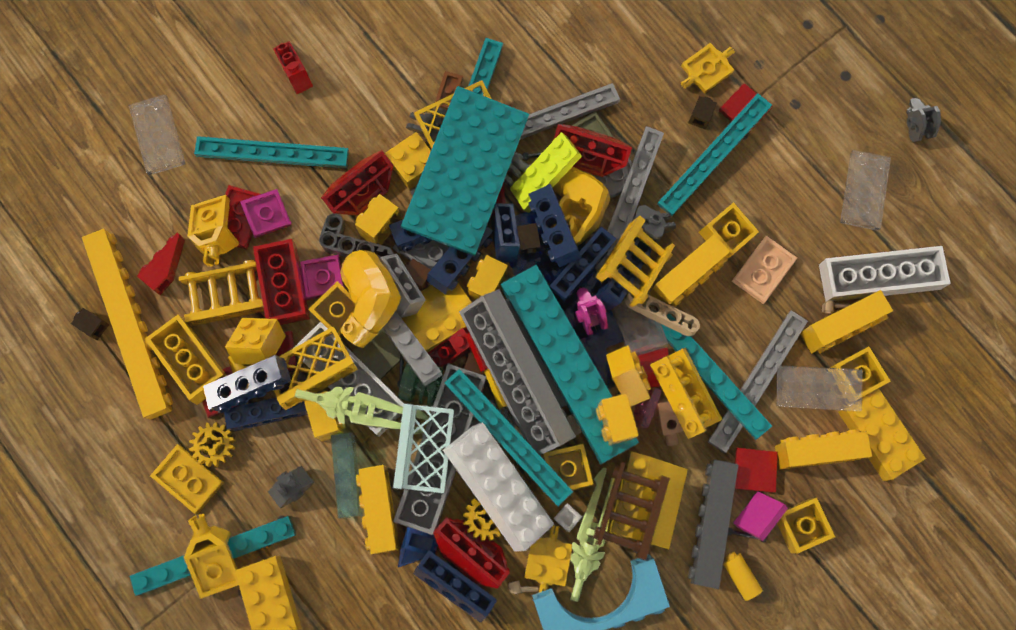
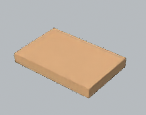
(764, 269)

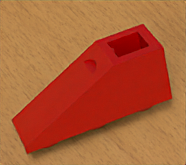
(293, 67)
(162, 268)
(451, 349)

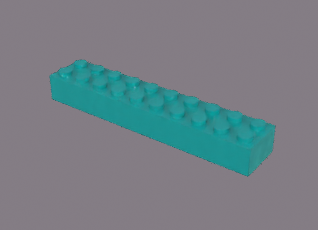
(563, 356)

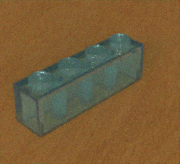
(345, 475)

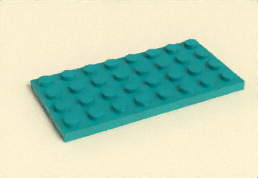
(465, 171)

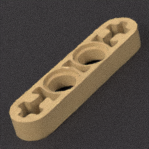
(661, 315)

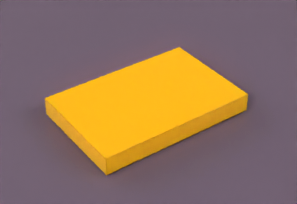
(187, 479)

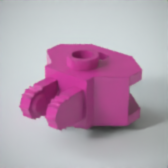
(590, 311)

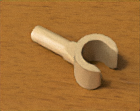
(829, 306)
(514, 588)

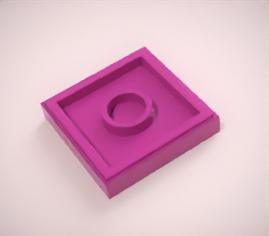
(265, 213)
(320, 275)
(760, 515)

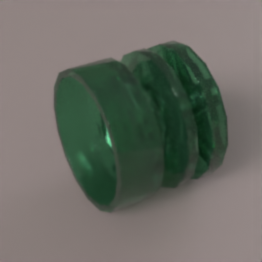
(412, 385)

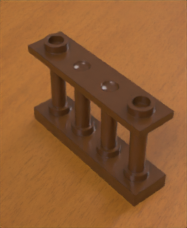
(653, 507)

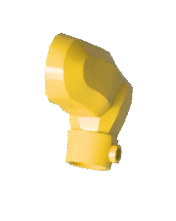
(582, 203)
(373, 293)

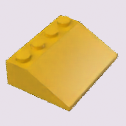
(438, 316)
(651, 469)

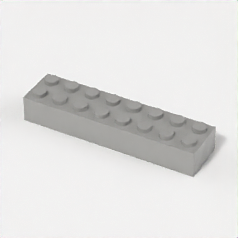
(516, 372)
(423, 508)

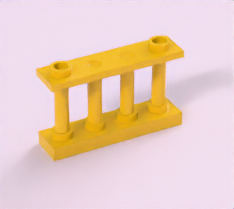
(618, 257)
(216, 311)
(686, 392)

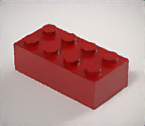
(281, 282)

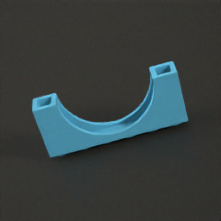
(644, 598)

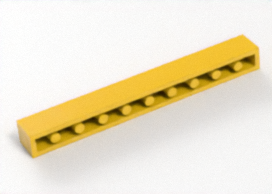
(127, 324)

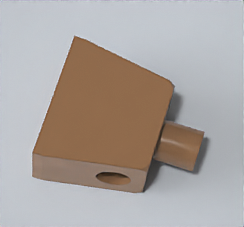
(662, 415)

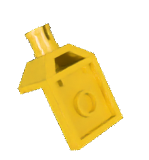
(209, 229)
(210, 558)

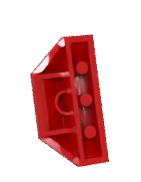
(599, 152)
(359, 185)
(477, 559)

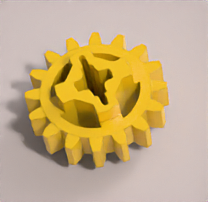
(203, 446)
(483, 530)

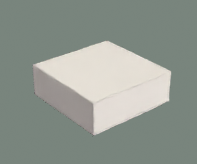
(567, 517)

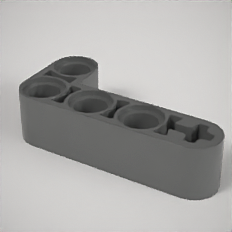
(342, 240)

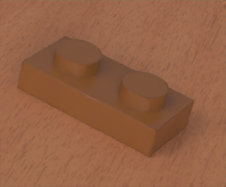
(448, 86)

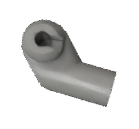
(518, 163)

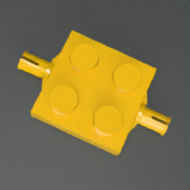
(707, 68)
(549, 561)

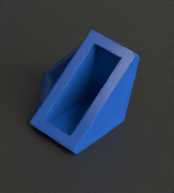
(416, 546)

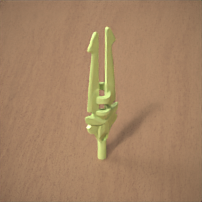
(339, 403)
(585, 555)

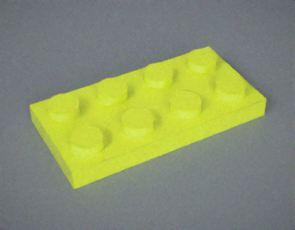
(546, 169)

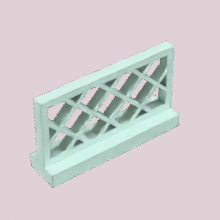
(405, 448)

